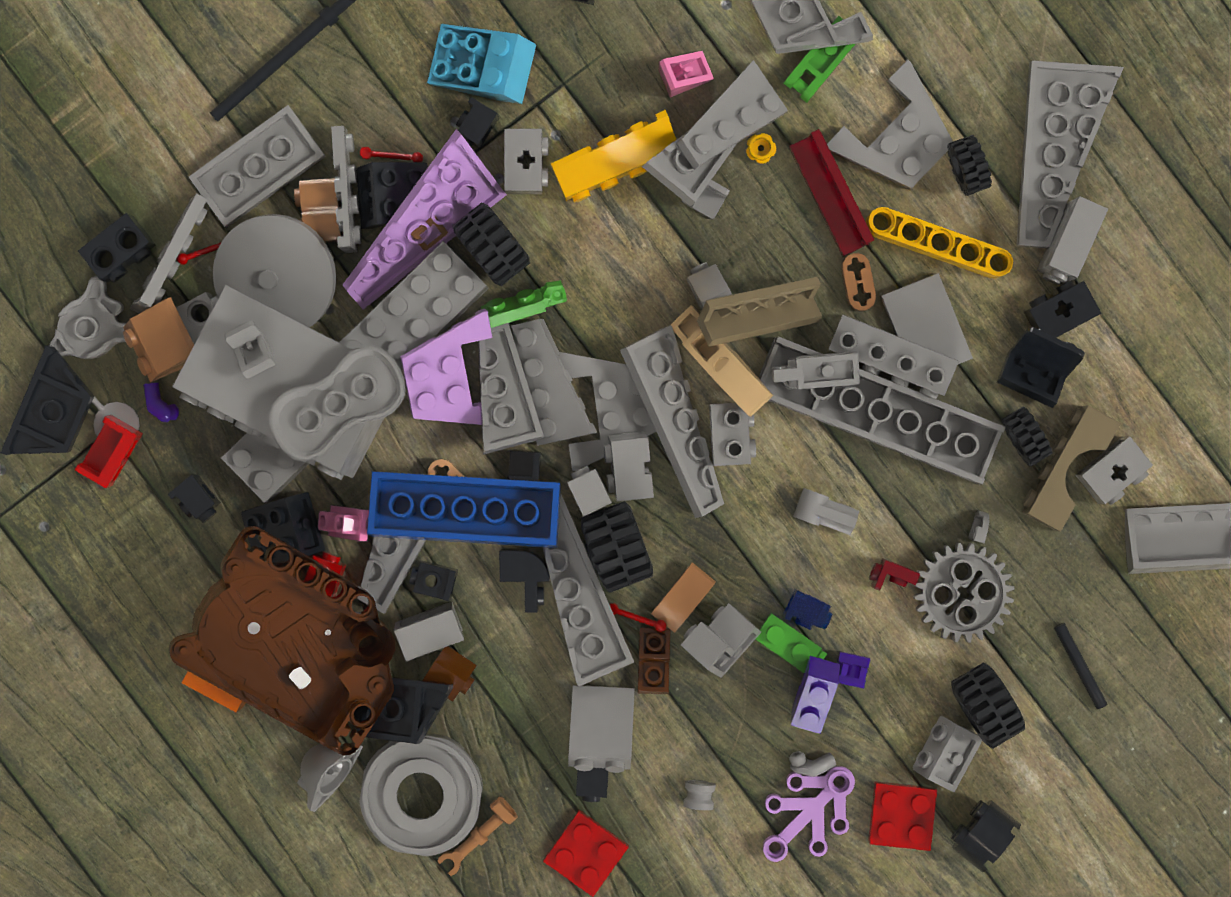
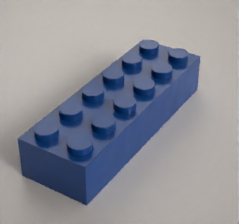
(464, 509)

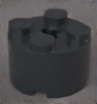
(985, 834)

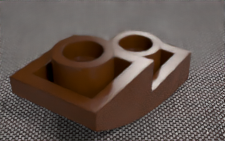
(653, 661)

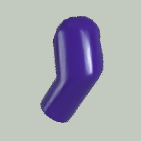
(158, 407)

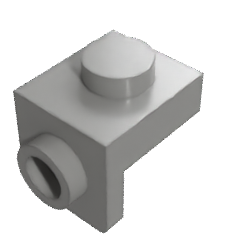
(250, 349)

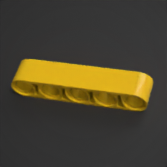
(954, 243)

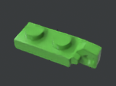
(525, 303)
(788, 642)

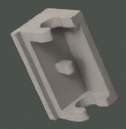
(428, 631)

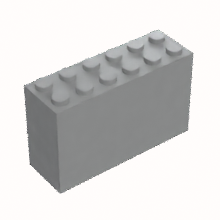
(301, 358)

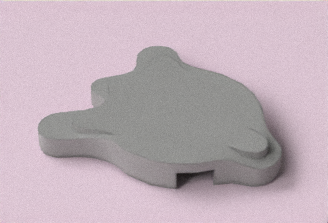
(89, 324)

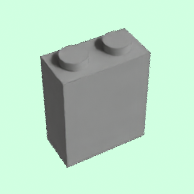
(1072, 241)
(601, 728)

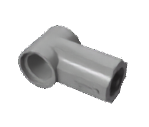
(820, 510)

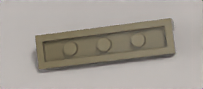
(760, 312)

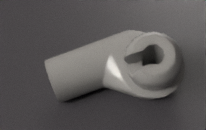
(811, 768)

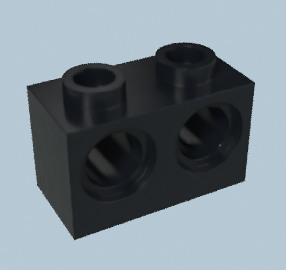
(113, 241)

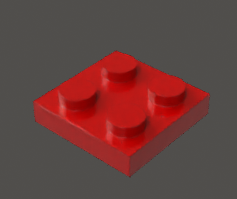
(902, 816)
(586, 853)

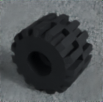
(616, 547)

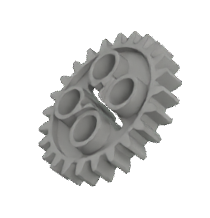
(985, 610)

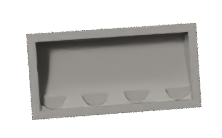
(1178, 538)

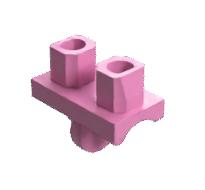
(345, 523)

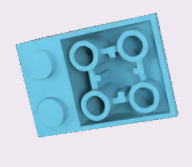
(482, 62)

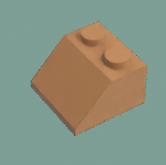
(159, 340)

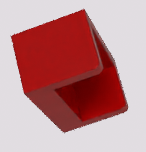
(109, 452)

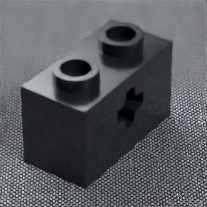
(1079, 305)

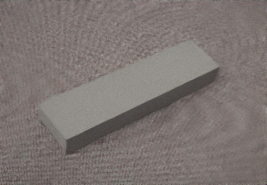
(891, 417)

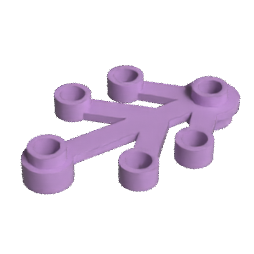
(812, 809)

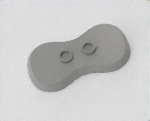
(358, 390)

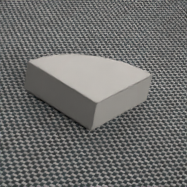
(979, 527)

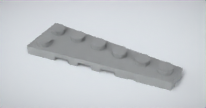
(664, 392)
(586, 617)

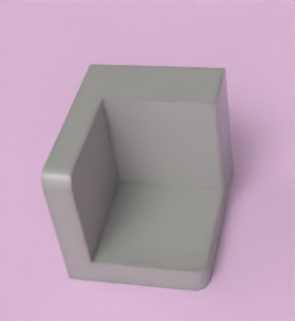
(710, 200)

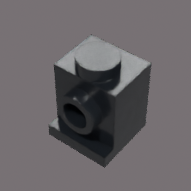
(477, 123)
(195, 498)
(445, 580)

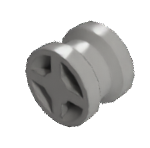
(699, 795)

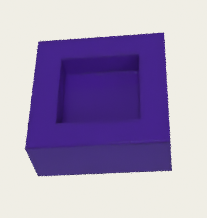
(853, 669)

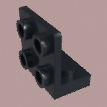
(384, 188)
(288, 520)

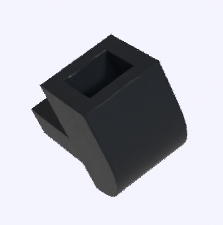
(525, 567)

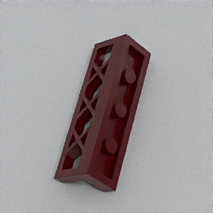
(831, 193)

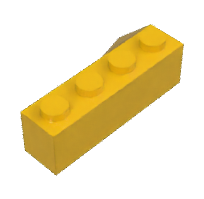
(612, 158)

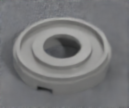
(461, 793)

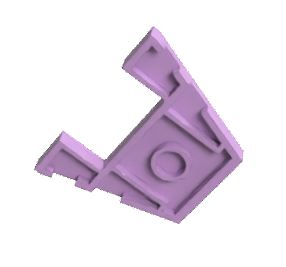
(438, 377)

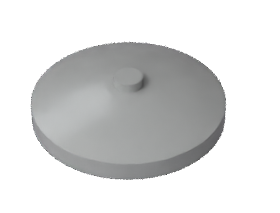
(279, 266)

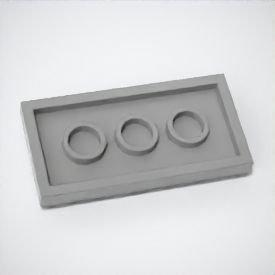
(257, 166)

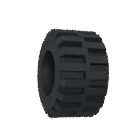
(491, 244)
(988, 705)

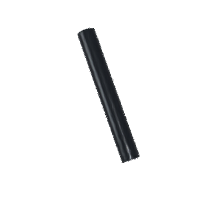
(1080, 666)

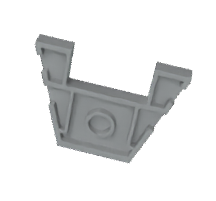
(805, 26)
(908, 144)
(617, 405)

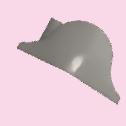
(323, 773)

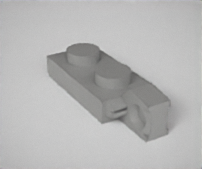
(819, 371)

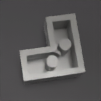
(722, 641)

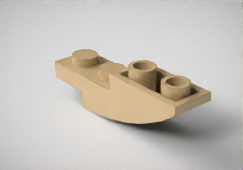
(722, 364)

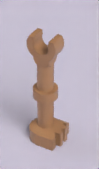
(479, 835)

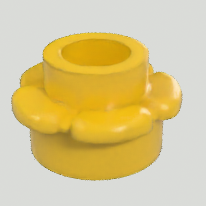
(760, 140)

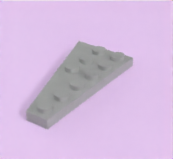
(1060, 126)

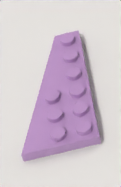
(447, 190)

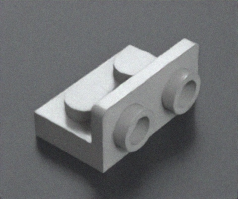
(947, 753)

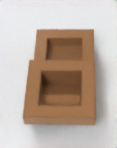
(683, 597)

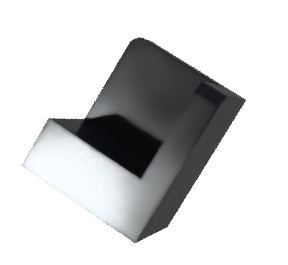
(524, 466)

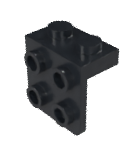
(1039, 366)

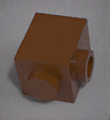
(452, 669)

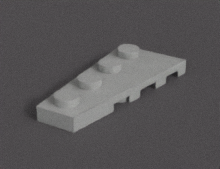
(343, 144)
(387, 568)

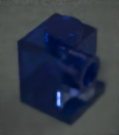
(808, 610)

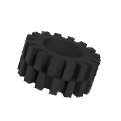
(969, 165)
(1027, 436)

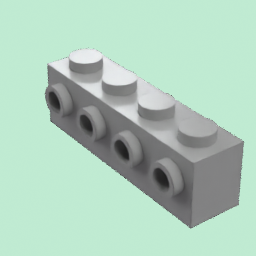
(895, 356)

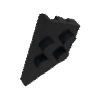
(50, 409)
(408, 711)

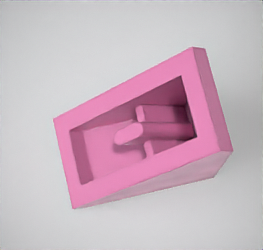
(684, 72)

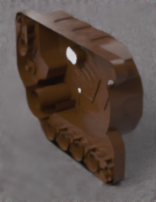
(290, 643)

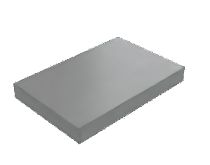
(927, 318)

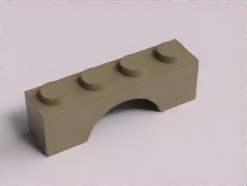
(1050, 500)

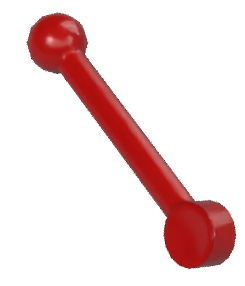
(366, 153)
(183, 258)
(659, 625)

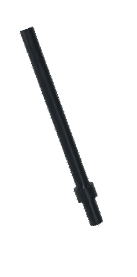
(327, 17)

